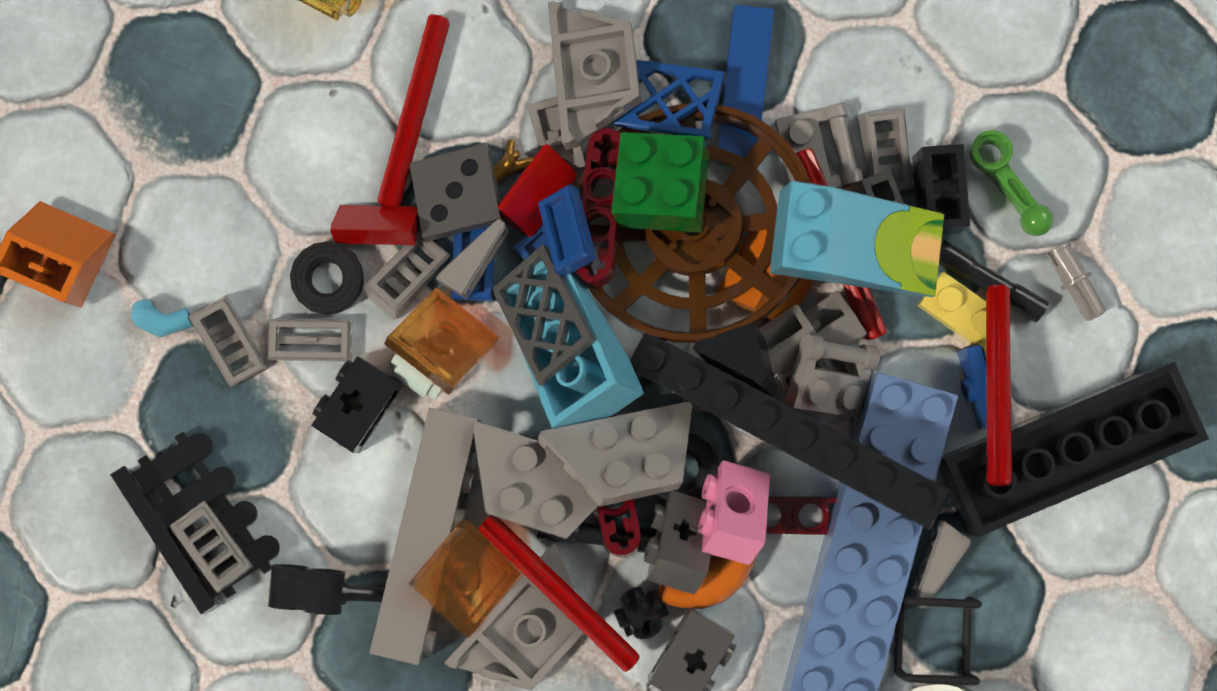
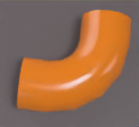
(720, 583)

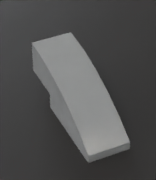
(829, 319)

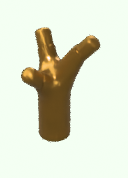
(510, 163)

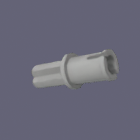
(1076, 281)

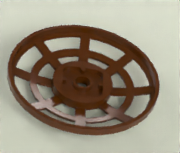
(714, 245)

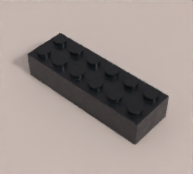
(1076, 448)

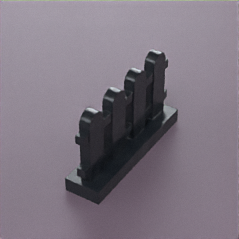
(210, 487)

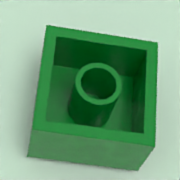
(660, 182)

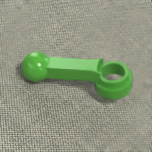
(1035, 217)

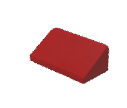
(540, 179)
(375, 225)

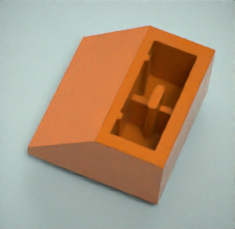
(54, 253)

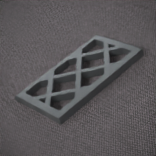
(571, 313)

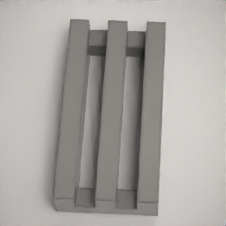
(345, 340)

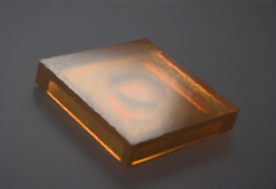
(441, 340)
(465, 578)

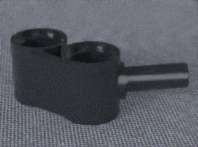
(316, 589)

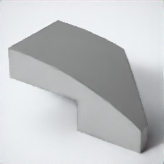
(547, 130)

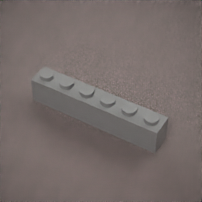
(428, 518)

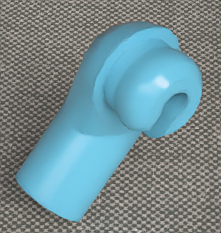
(155, 322)

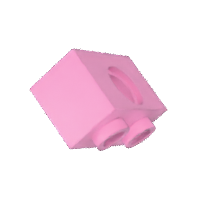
(735, 512)

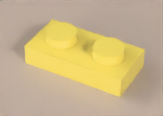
(957, 309)

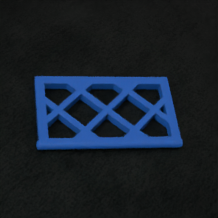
(684, 76)

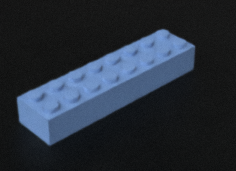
(868, 546)

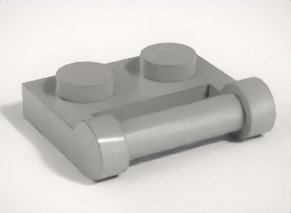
(803, 132)
(830, 389)

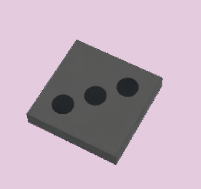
(456, 192)

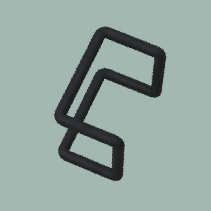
(967, 604)

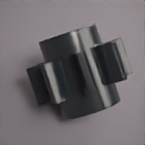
(641, 613)

